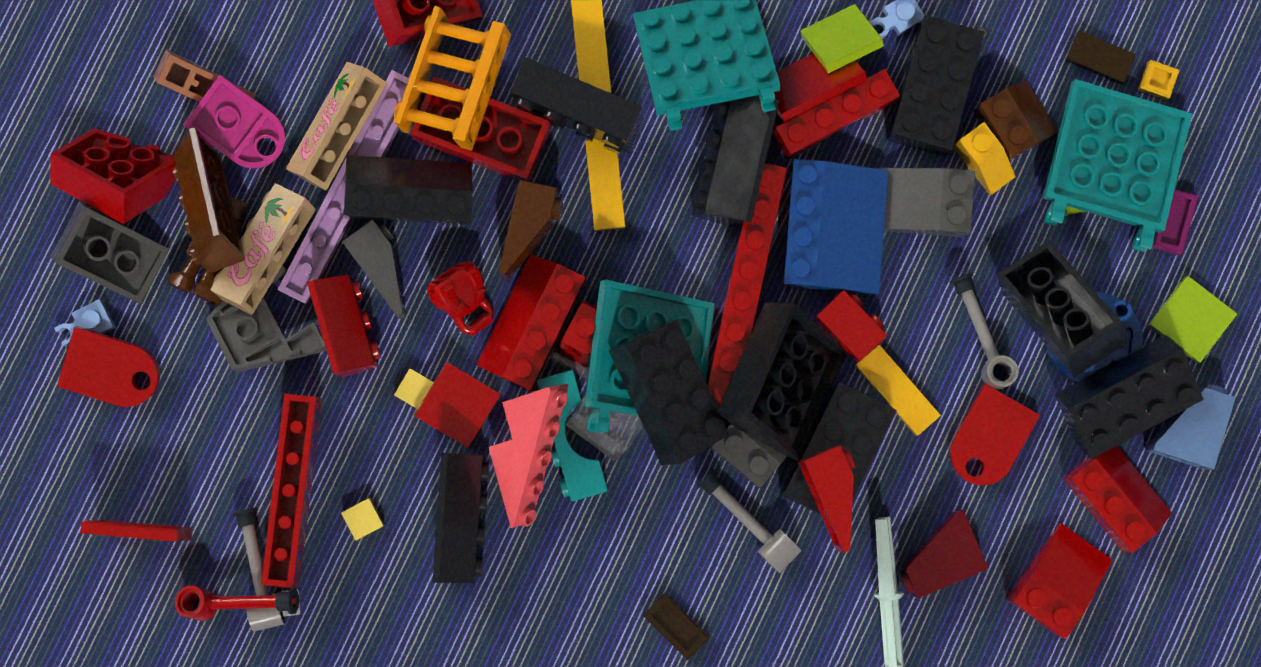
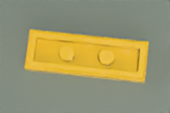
(897, 390)

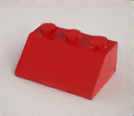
(344, 325)
(1119, 499)

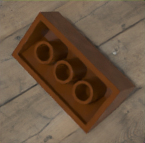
(206, 203)

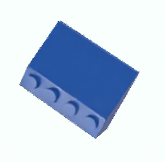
(835, 227)

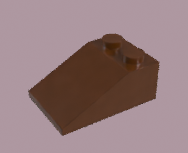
(531, 220)

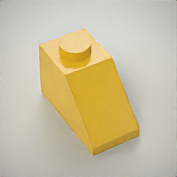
(986, 157)

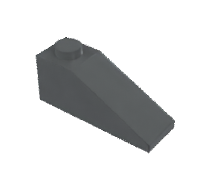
(378, 260)

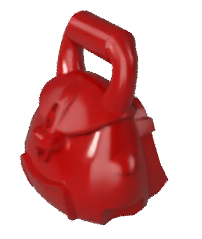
(459, 294)

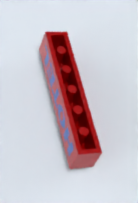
(291, 491)

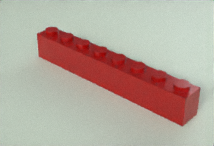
(745, 282)

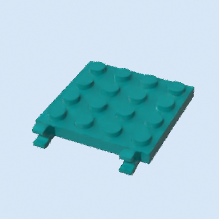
(705, 55)
(1116, 159)
(620, 315)

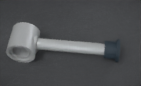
(964, 287)
(776, 548)
(260, 617)

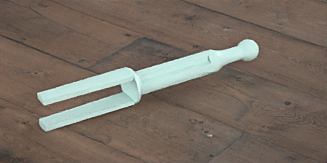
(888, 595)

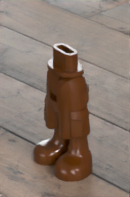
(185, 278)

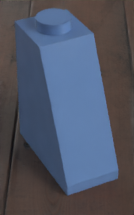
(1196, 432)

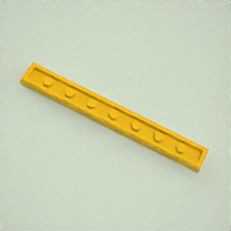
(594, 70)

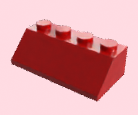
(531, 322)

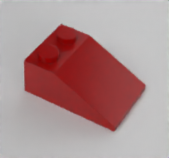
(405, 19)
(832, 488)
(1060, 582)

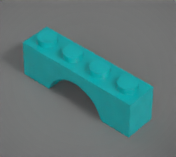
(581, 475)

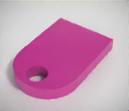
(236, 123)

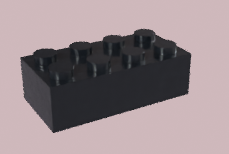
(935, 86)
(577, 106)
(1062, 309)
(669, 392)
(1129, 396)
(849, 422)

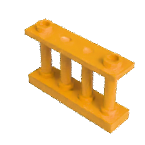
(474, 99)

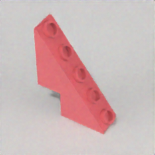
(524, 459)

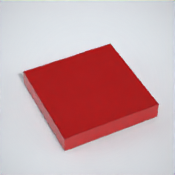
(457, 404)

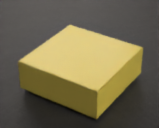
(413, 388)
(362, 519)

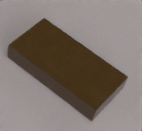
(1100, 57)
(676, 626)

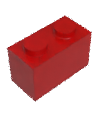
(851, 325)

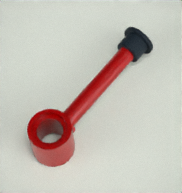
(210, 603)

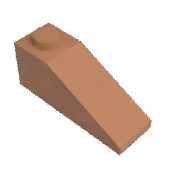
(186, 76)

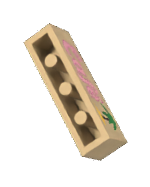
(336, 125)
(265, 248)

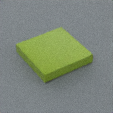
(841, 38)
(1193, 319)

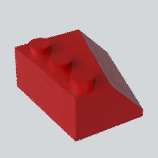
(112, 173)

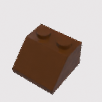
(1016, 119)

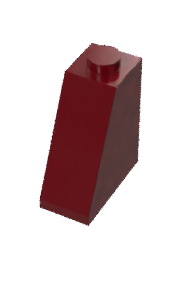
(944, 558)

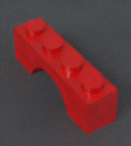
(836, 113)

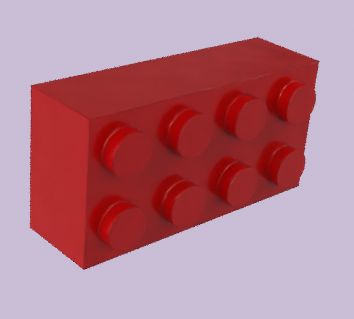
(506, 142)

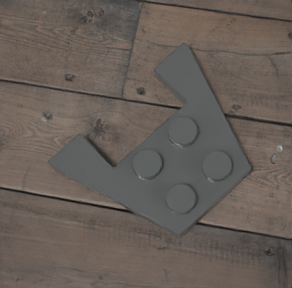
(258, 338)

